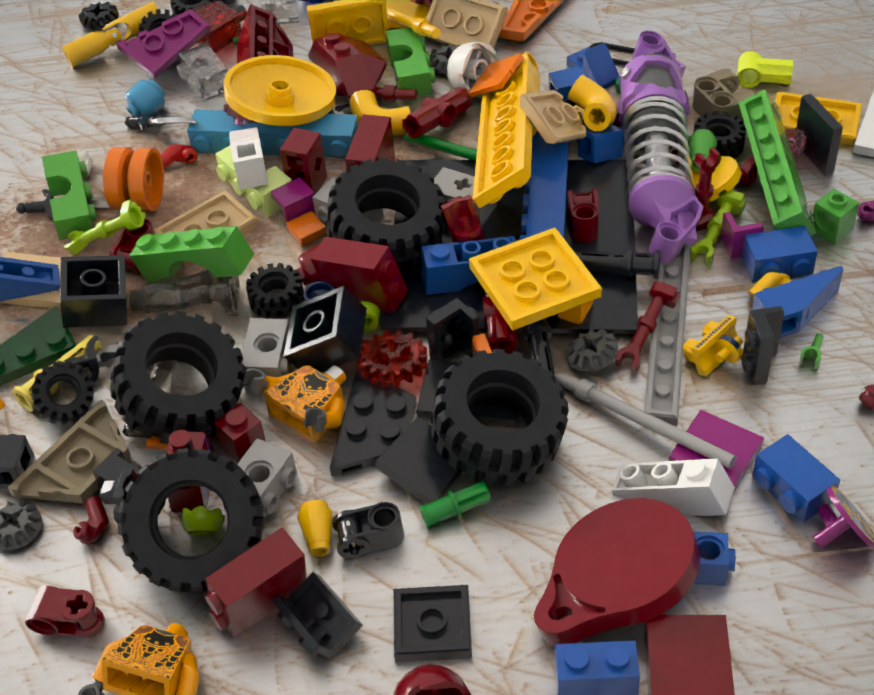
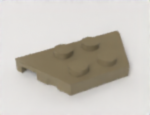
(68, 465)

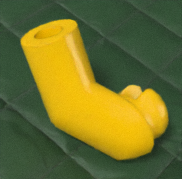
(769, 280)

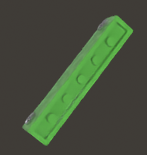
(776, 163)

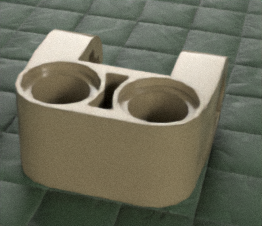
(716, 92)

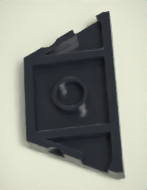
(371, 423)

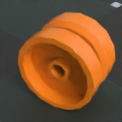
(133, 177)

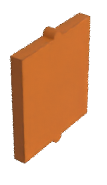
(495, 75)

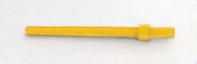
(419, 25)

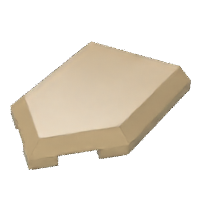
(553, 117)

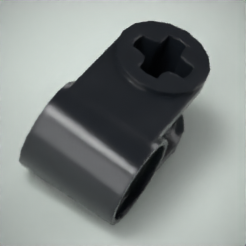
(368, 529)

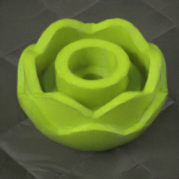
(202, 520)

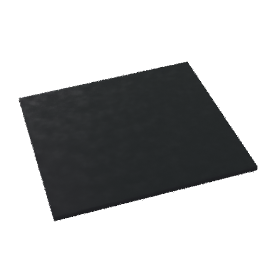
(618, 301)

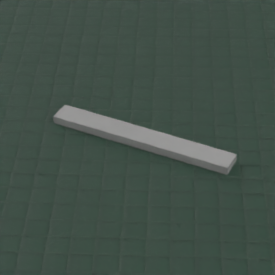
(667, 345)

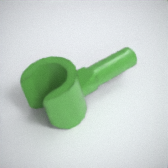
(813, 351)

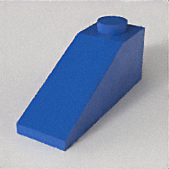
(26, 278)

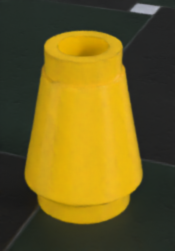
(316, 526)

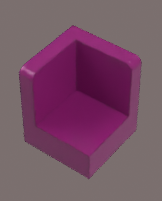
(294, 199)
(733, 235)

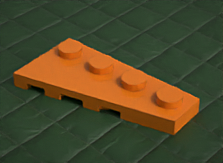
(526, 17)

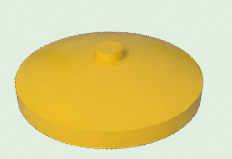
(279, 90)

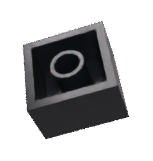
(93, 291)
(326, 330)

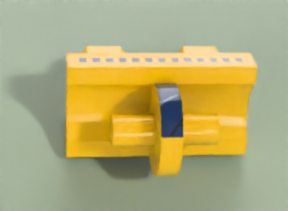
(718, 344)

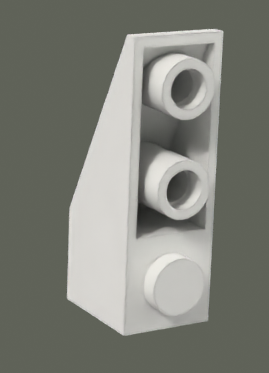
(248, 158)
(688, 485)

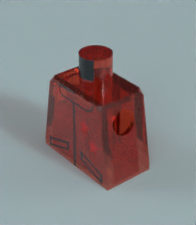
(223, 24)

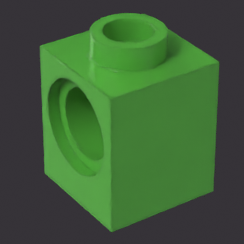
(835, 216)

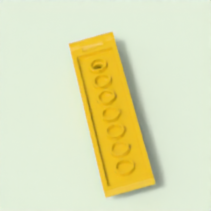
(505, 136)

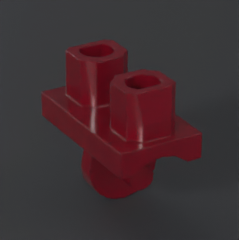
(462, 219)

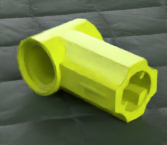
(754, 70)

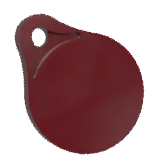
(618, 570)

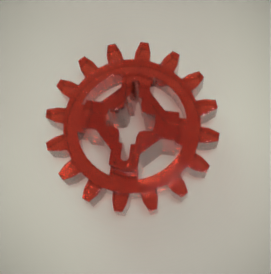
(392, 358)

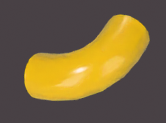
(365, 103)
(597, 103)

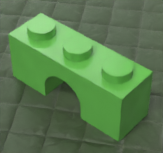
(410, 60)
(65, 177)

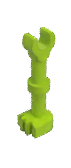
(727, 202)
(130, 217)

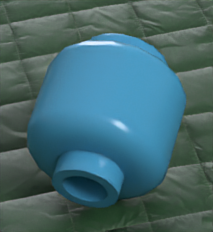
(144, 98)

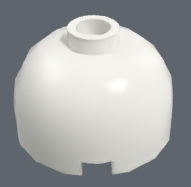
(468, 64)

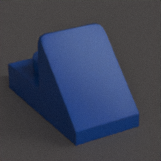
(596, 64)

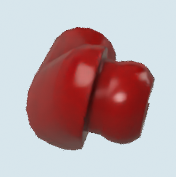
(178, 153)

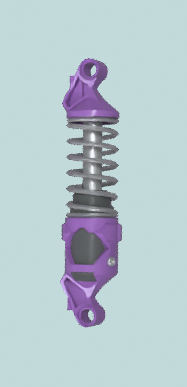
(653, 117)

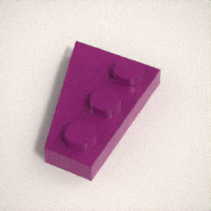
(160, 47)

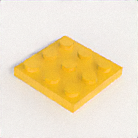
(534, 278)

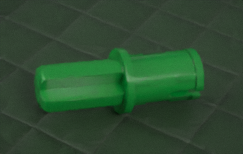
(454, 504)

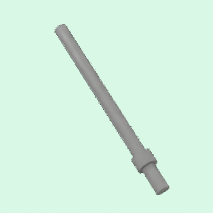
(588, 392)

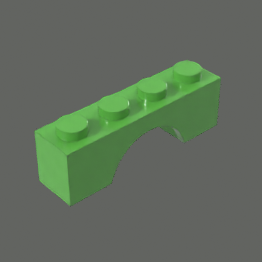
(216, 249)

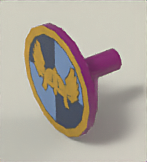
(837, 526)

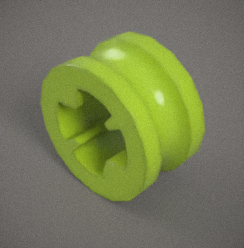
(372, 316)

